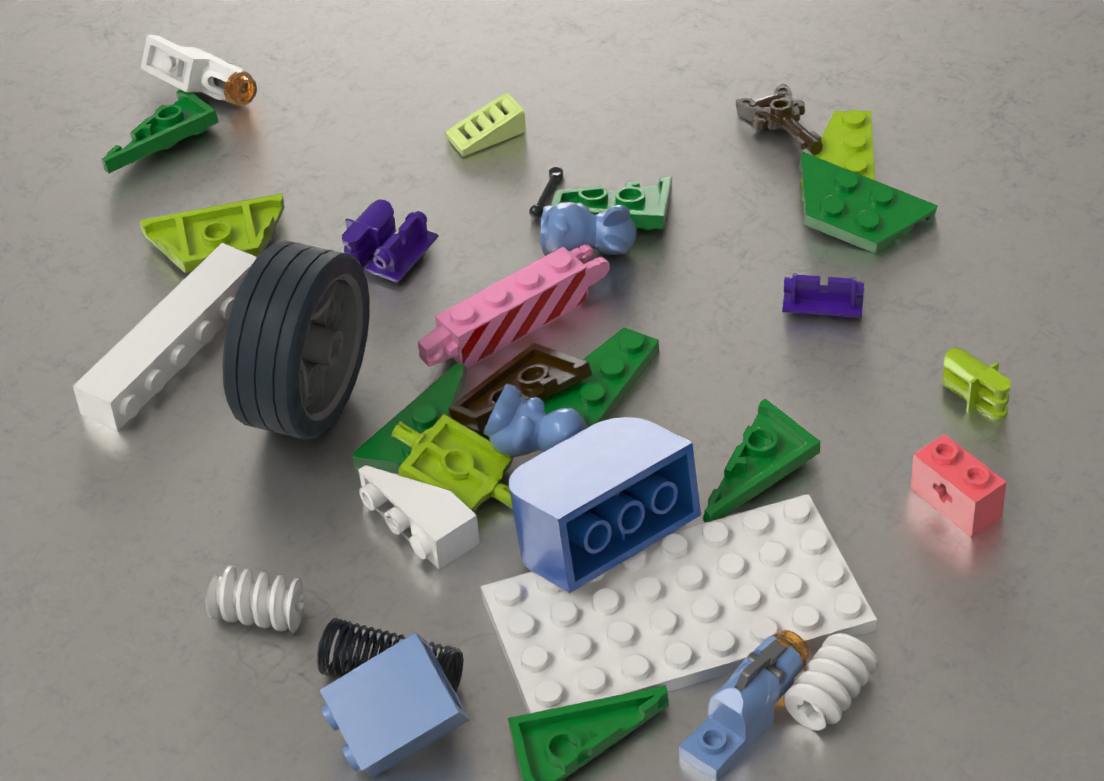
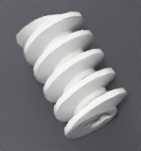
(255, 601)
(830, 681)

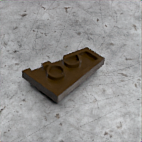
(534, 372)

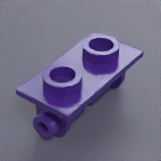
(403, 249)
(838, 298)

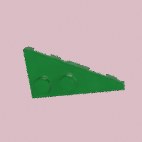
(163, 130)
(421, 414)
(767, 454)
(564, 738)

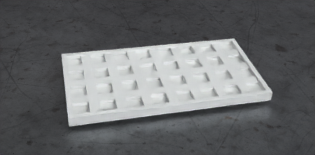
(679, 608)

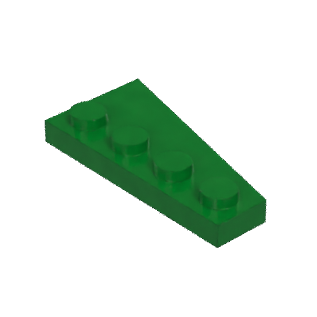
(614, 370)

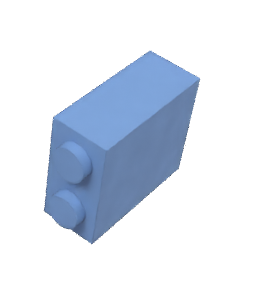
(392, 706)

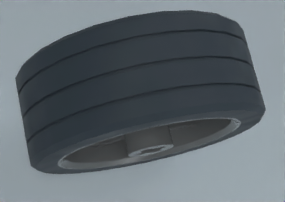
(296, 339)

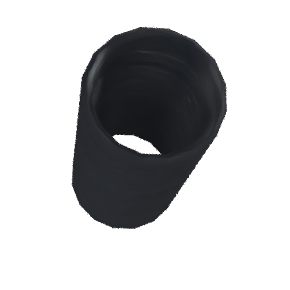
(448, 657)

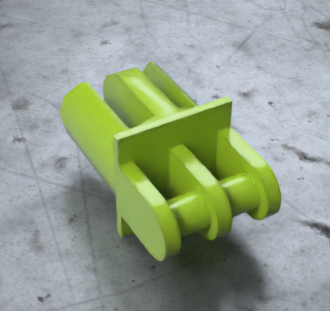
(976, 383)

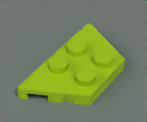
(194, 234)

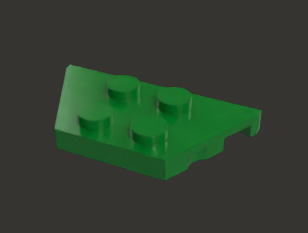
(857, 206)

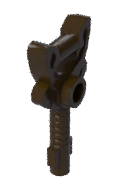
(780, 113)

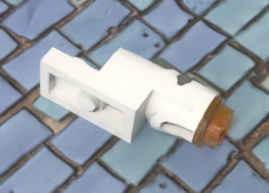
(197, 71)

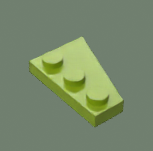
(849, 142)

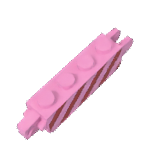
(513, 307)

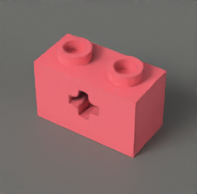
(958, 485)

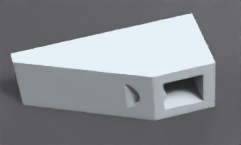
(426, 515)

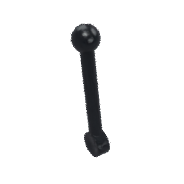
(555, 175)

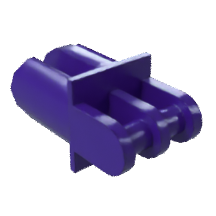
(369, 231)

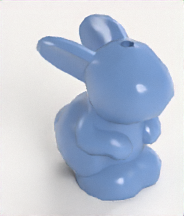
(574, 225)
(523, 427)

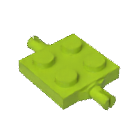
(455, 461)

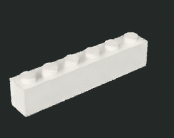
(163, 340)

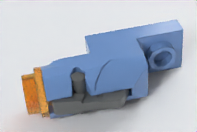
(745, 704)

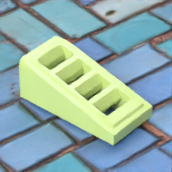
(499, 121)

